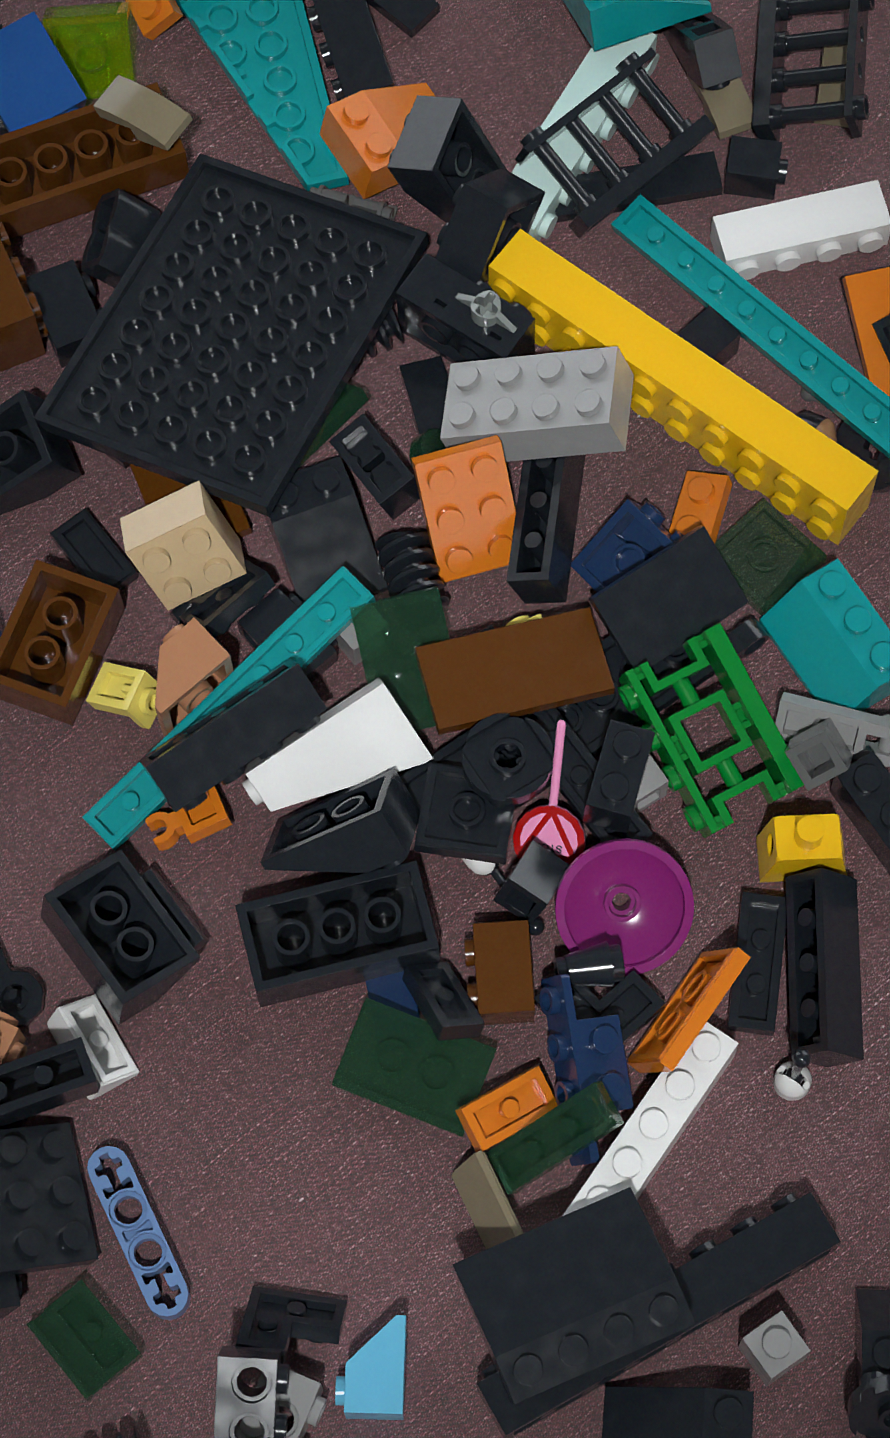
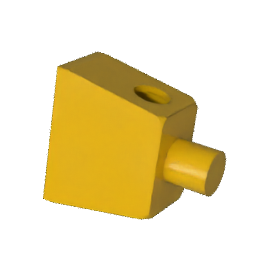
(800, 846)

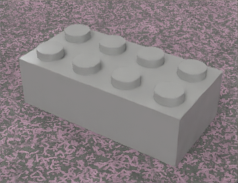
(541, 403)

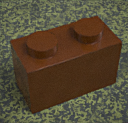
(502, 972)

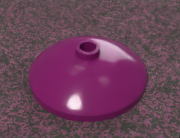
(652, 920)

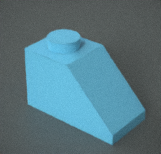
(376, 1376)

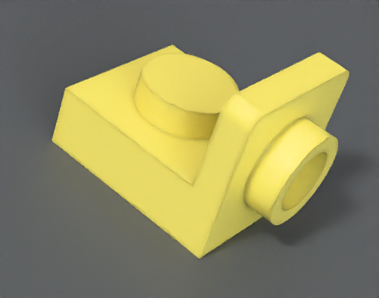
(125, 693)

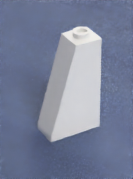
(346, 747)

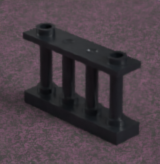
(774, 79)
(652, 157)

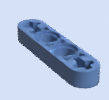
(136, 1233)

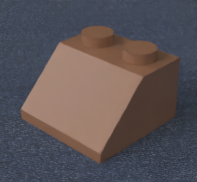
(188, 671)

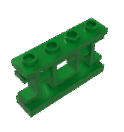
(744, 713)

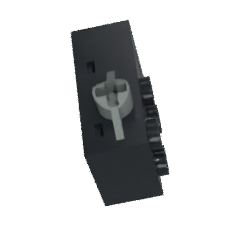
(461, 316)

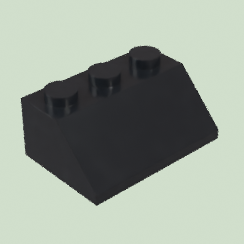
(118, 936)

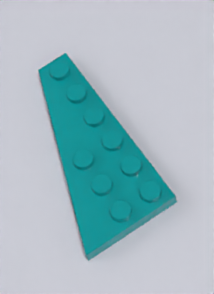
(276, 70)

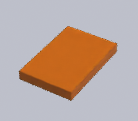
(869, 302)
(688, 1010)

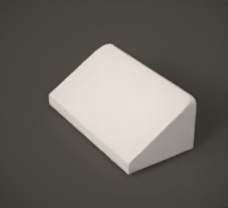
(102, 1043)

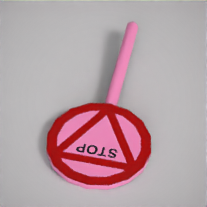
(550, 824)

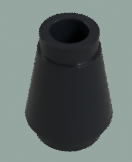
(593, 966)

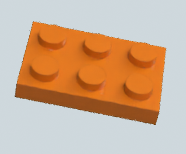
(467, 507)

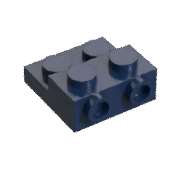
(623, 544)

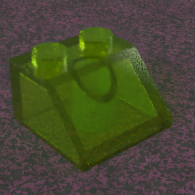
(93, 43)

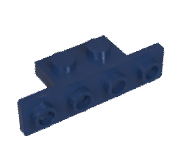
(583, 1052)

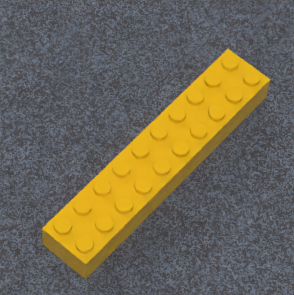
(690, 391)

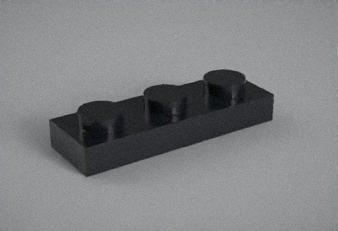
(757, 986)

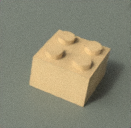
(183, 545)

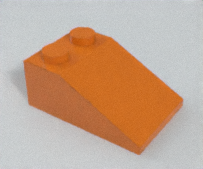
(366, 130)

